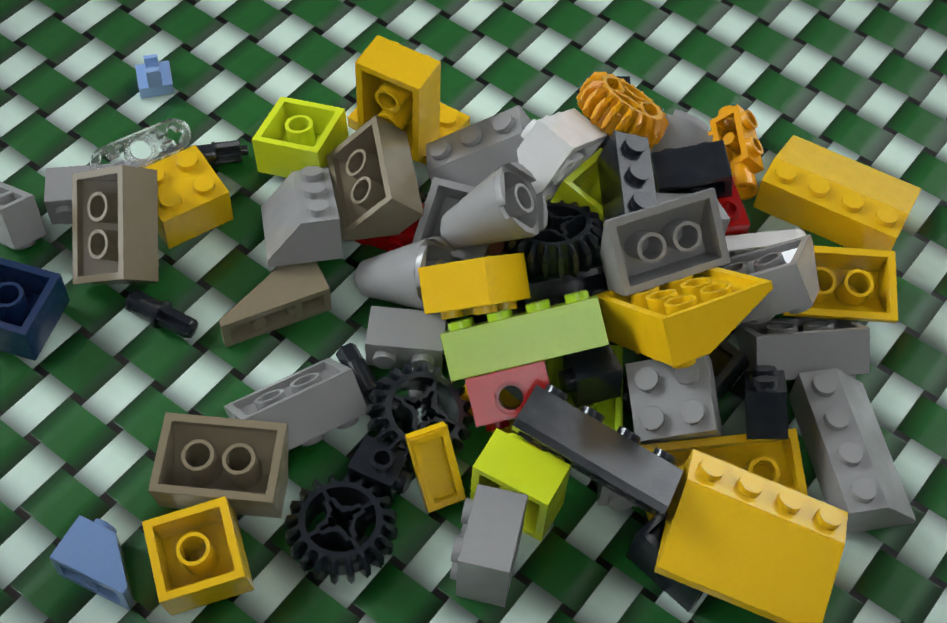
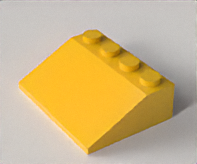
(835, 196)
(682, 317)
(751, 541)

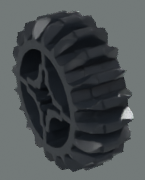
(565, 245)
(390, 406)
(362, 509)

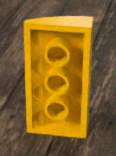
(769, 458)

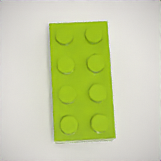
(523, 337)

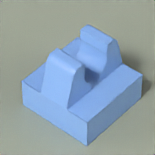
(154, 77)

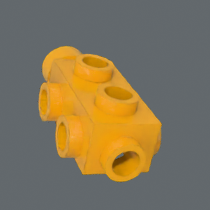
(742, 146)

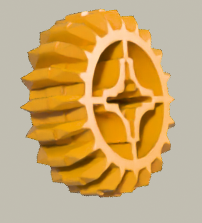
(621, 107)

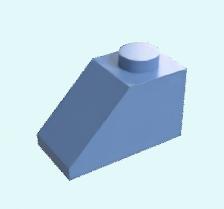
(94, 560)

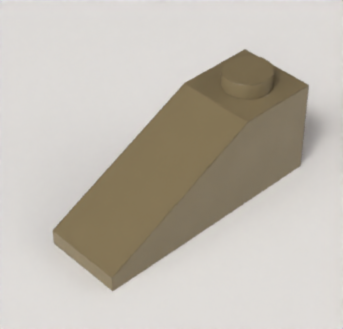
(279, 300)

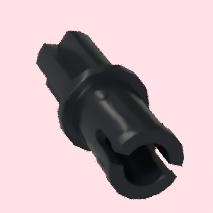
(160, 314)

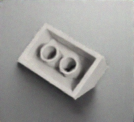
(557, 147)

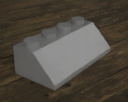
(849, 450)

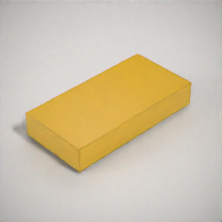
(435, 466)

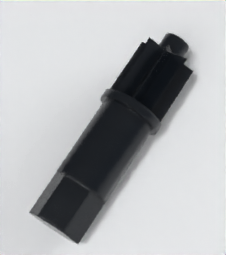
(223, 152)
(351, 357)

